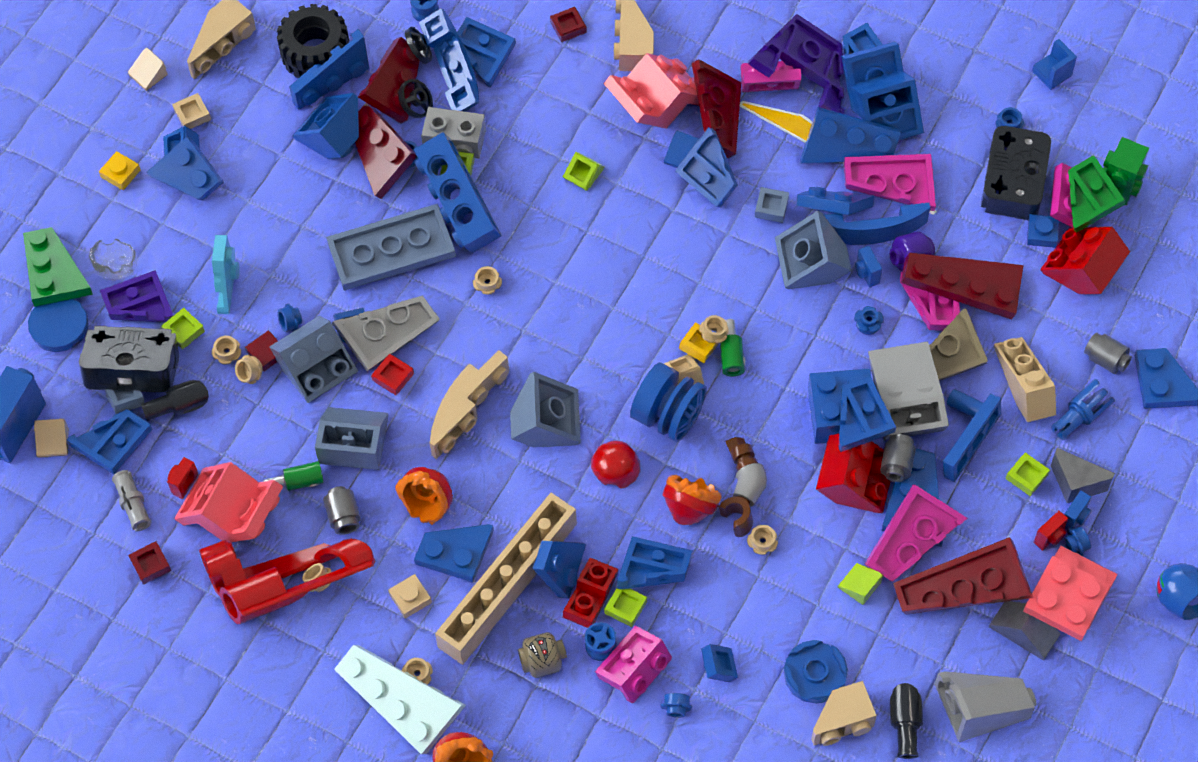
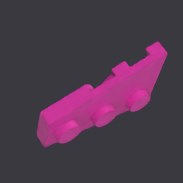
(892, 177)
(912, 532)

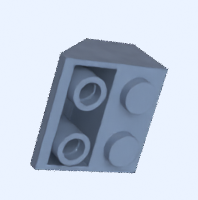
(314, 358)
(351, 438)

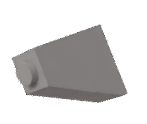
(983, 702)

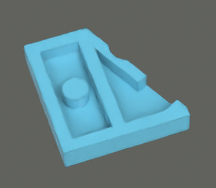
(224, 271)

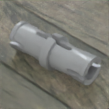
(131, 500)

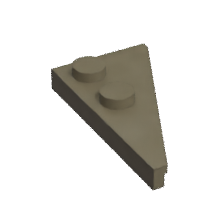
(957, 348)

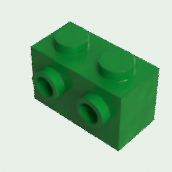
(1127, 167)

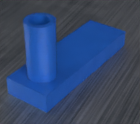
(984, 418)

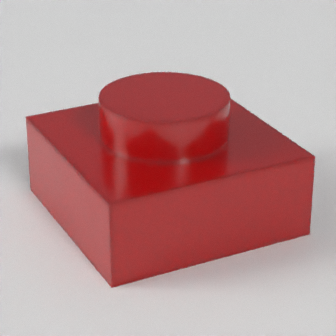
(392, 374)
(182, 477)
(1051, 531)

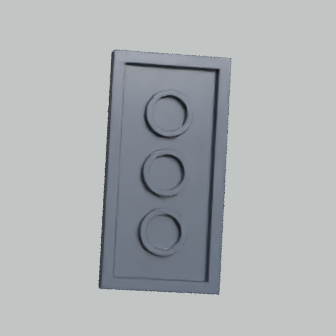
(390, 247)

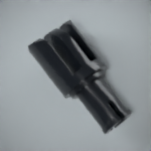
(179, 400)
(906, 718)

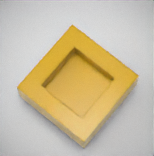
(119, 170)
(695, 345)

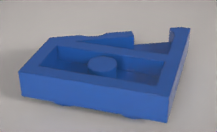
(653, 564)

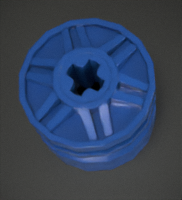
(665, 400)

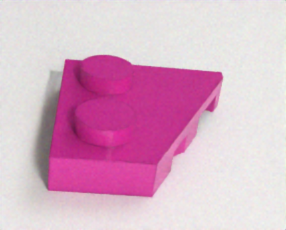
(934, 309)

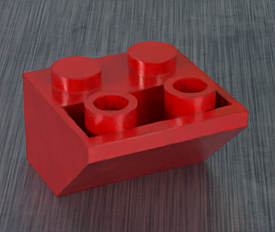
(1086, 259)
(854, 476)

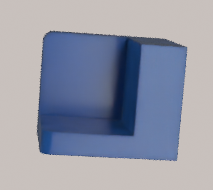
(1056, 66)

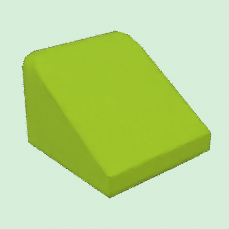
(583, 171)
(861, 583)

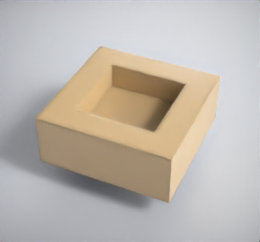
(191, 111)
(410, 596)

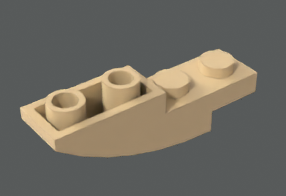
(458, 407)

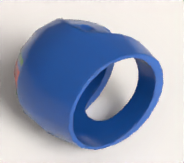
(1177, 588)

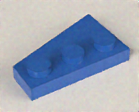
(340, 68)
(842, 136)
(922, 475)

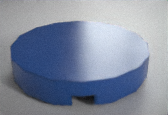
(58, 325)
(815, 671)

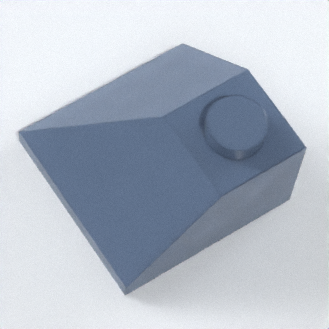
(812, 253)
(546, 413)

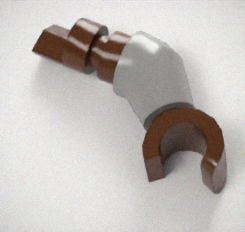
(749, 487)

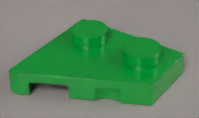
(1091, 193)

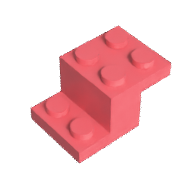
(655, 90)
(229, 503)
(1070, 593)

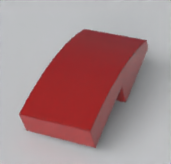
(590, 593)

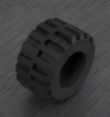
(305, 26)

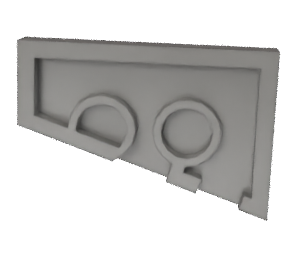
(385, 330)

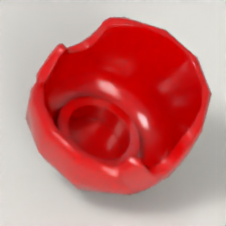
(615, 464)

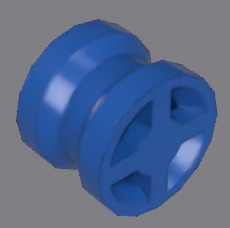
(422, 11)
(601, 634)

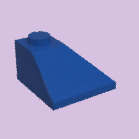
(331, 126)

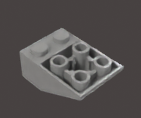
(909, 388)

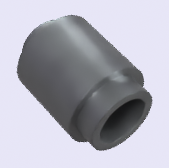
(1108, 353)
(898, 458)
(342, 510)

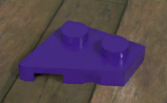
(137, 300)

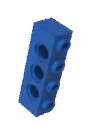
(482, 227)

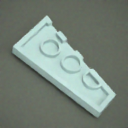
(405, 702)

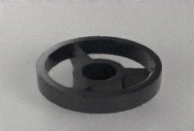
(418, 45)
(419, 89)

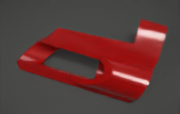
(260, 587)

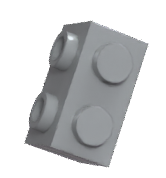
(464, 128)

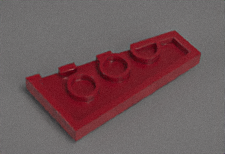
(968, 281)
(970, 580)

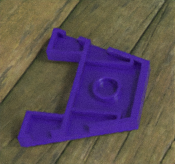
(807, 49)

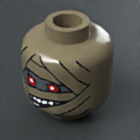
(541, 655)

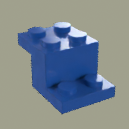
(882, 90)

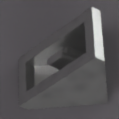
(1078, 474)
(1024, 629)

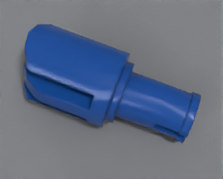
(1080, 411)

